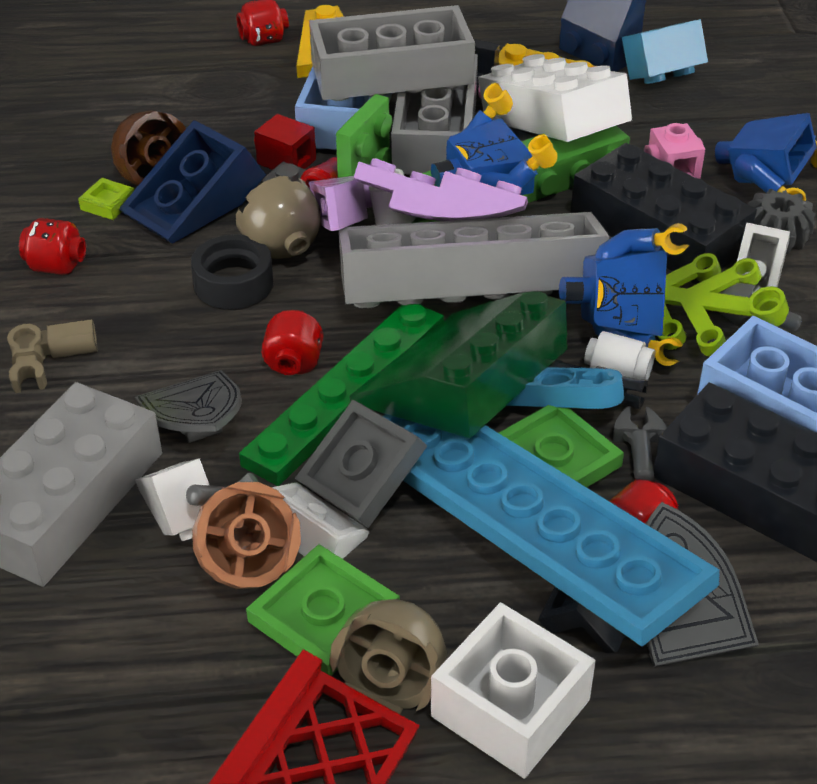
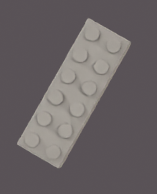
(465, 257)

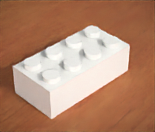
(561, 96)

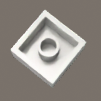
(511, 689)

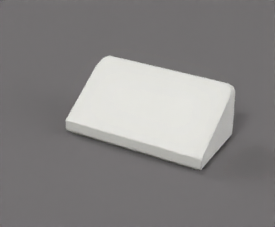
(322, 522)

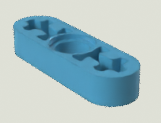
(573, 389)

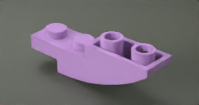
(457, 198)

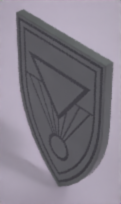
(195, 406)
(720, 619)

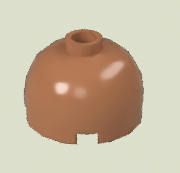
(246, 535)

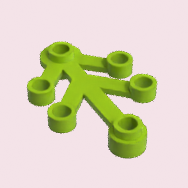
(765, 303)

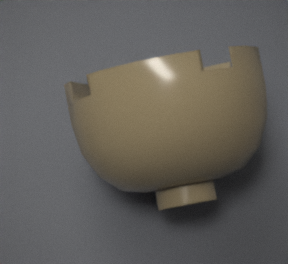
(281, 216)
(390, 653)

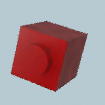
(285, 141)

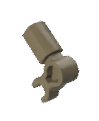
(31, 346)

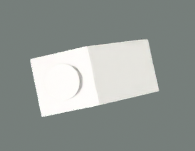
(768, 249)
(166, 496)

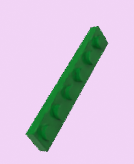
(310, 418)

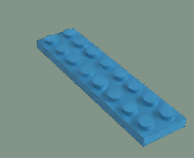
(561, 530)

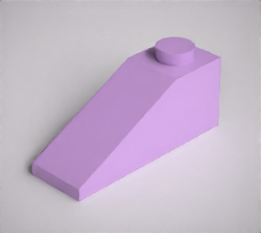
(341, 201)

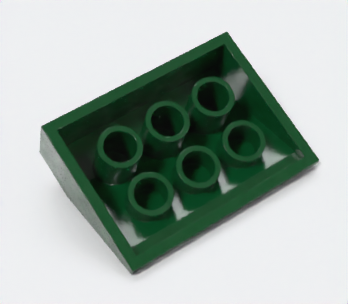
(471, 364)

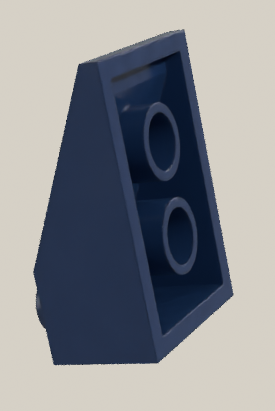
(596, 29)
(193, 184)

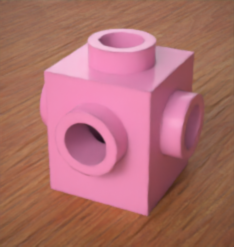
(677, 146)

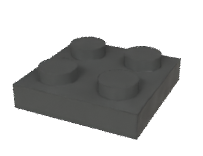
(361, 463)

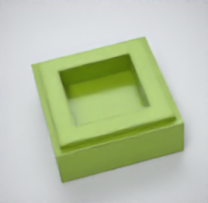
(105, 198)

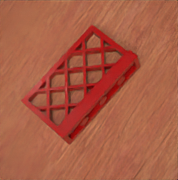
(280, 724)

